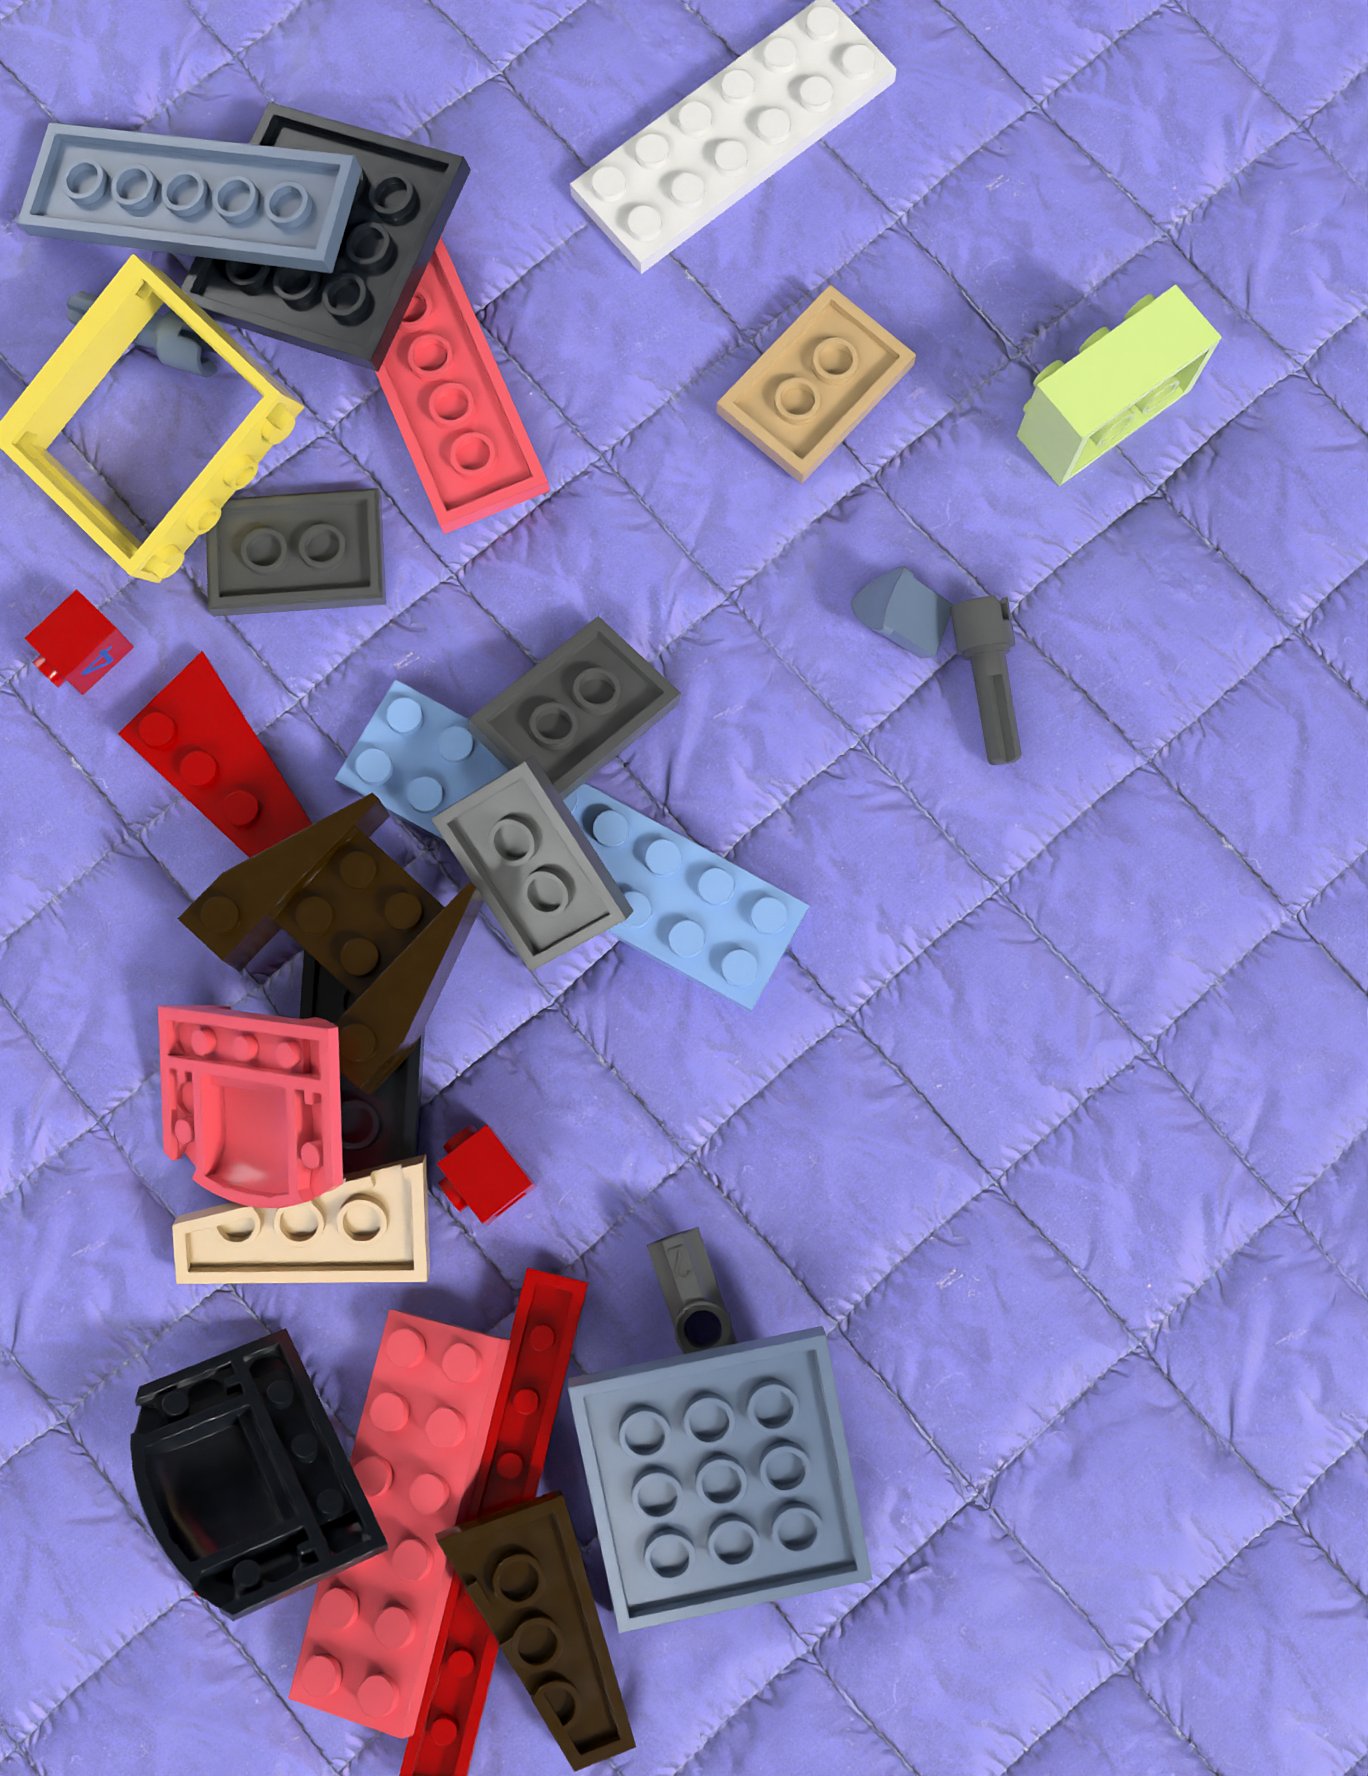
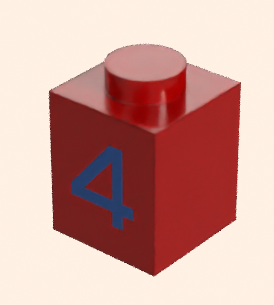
(77, 644)

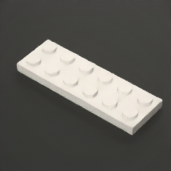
(732, 133)

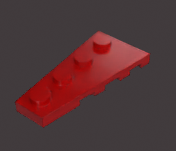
(215, 759)

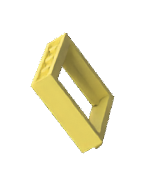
(78, 369)

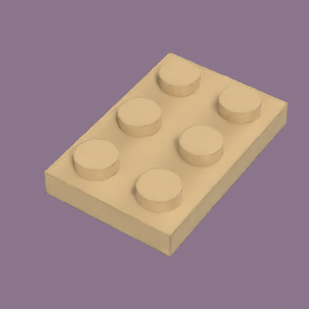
(815, 383)

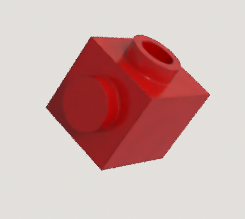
(482, 1174)

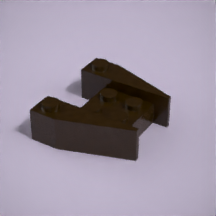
(356, 919)

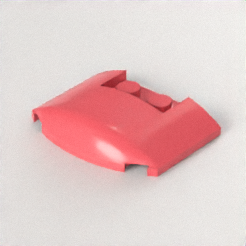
(252, 1102)

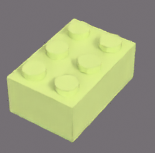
(1116, 383)

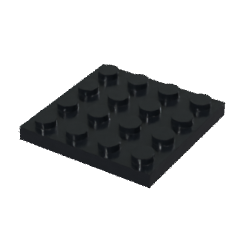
(384, 250)

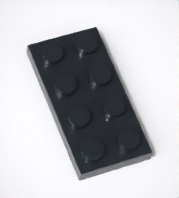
(373, 1126)

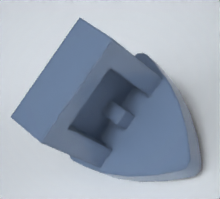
(904, 611)

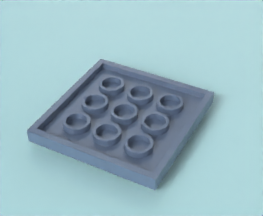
(720, 1479)

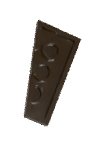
(540, 1607)

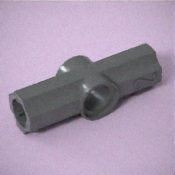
(689, 1286)

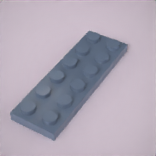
(191, 196)

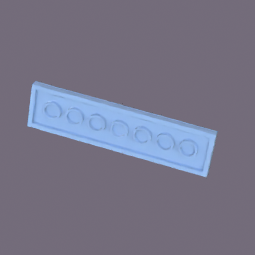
(686, 901)

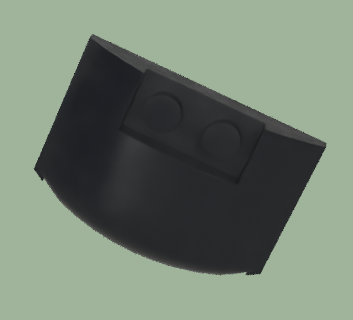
(248, 1478)

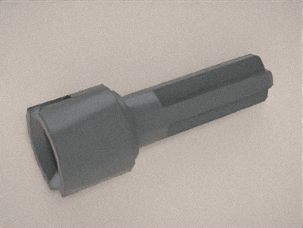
(984, 637)

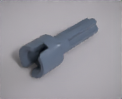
(168, 335)

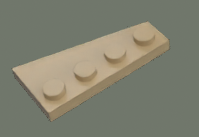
(357, 1233)

